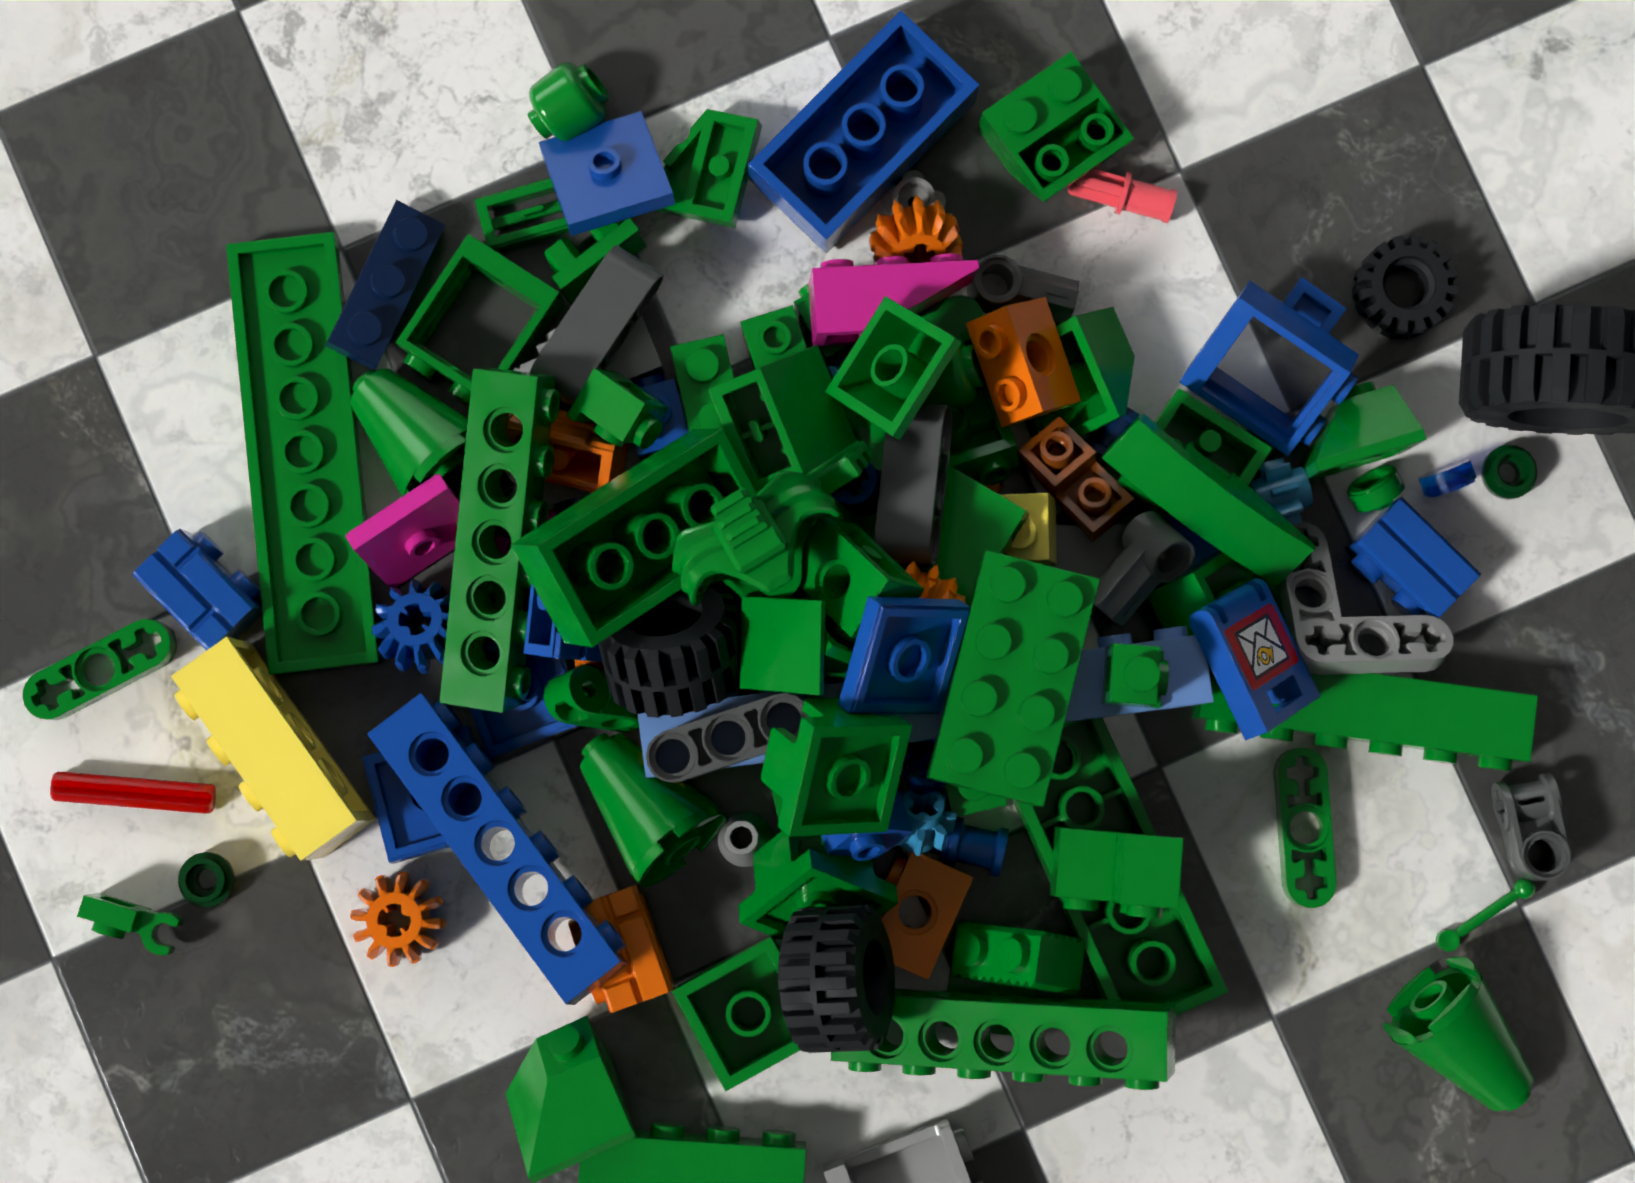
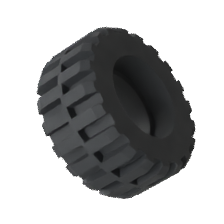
(1551, 369)

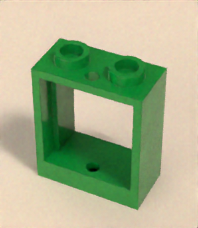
(478, 257)

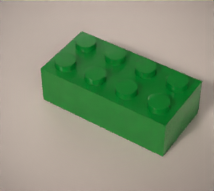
(616, 546)
(1013, 678)

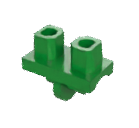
(575, 269)

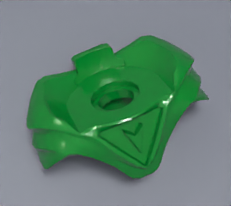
(754, 537)

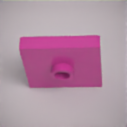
(409, 532)

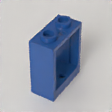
(1245, 405)

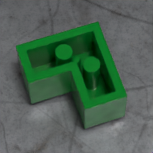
(1212, 435)
(1116, 867)

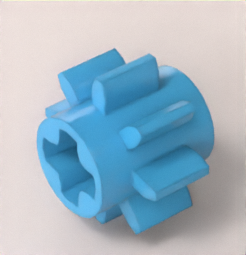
(1284, 488)
(928, 821)

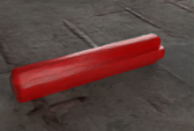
(133, 792)

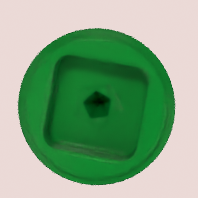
(1375, 489)

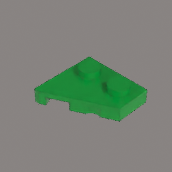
(712, 168)

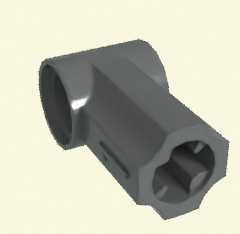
(1024, 285)
(1151, 555)

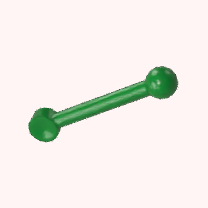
(1450, 939)

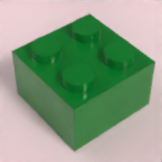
(739, 1013)

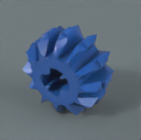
(402, 615)

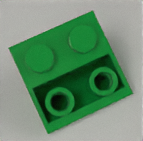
(1053, 128)
(783, 416)

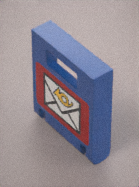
(1253, 658)

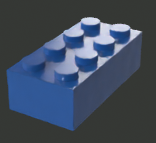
(863, 131)

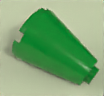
(410, 430)
(647, 817)
(1461, 1034)

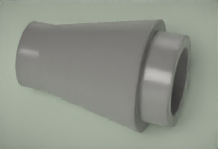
(760, 836)

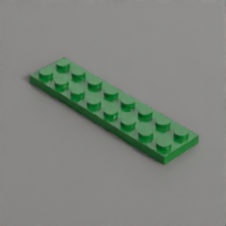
(301, 454)

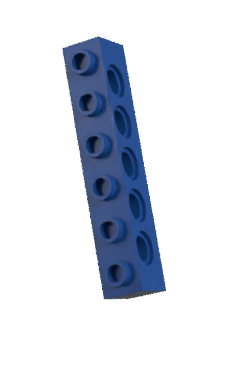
(404, 744)

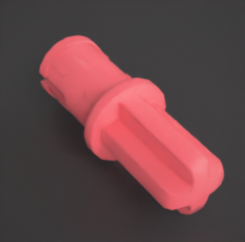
(1125, 194)

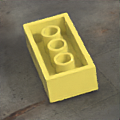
(271, 749)

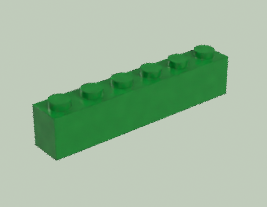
(1400, 714)

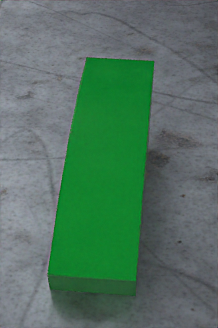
(1207, 501)

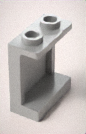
(917, 1156)

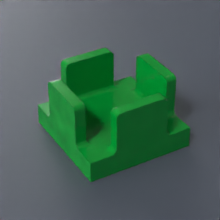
(837, 770)
(812, 880)

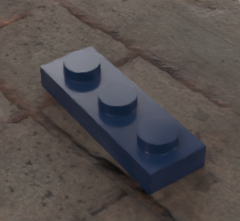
(385, 285)

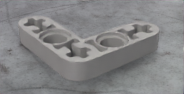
(1329, 626)

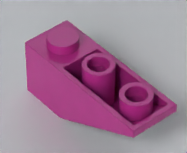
(848, 295)

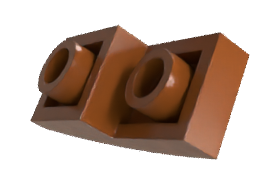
(1075, 479)

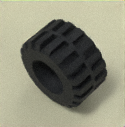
(676, 655)
(836, 979)

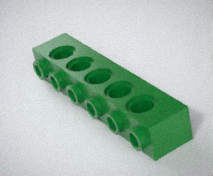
(467, 673)
(1143, 1025)

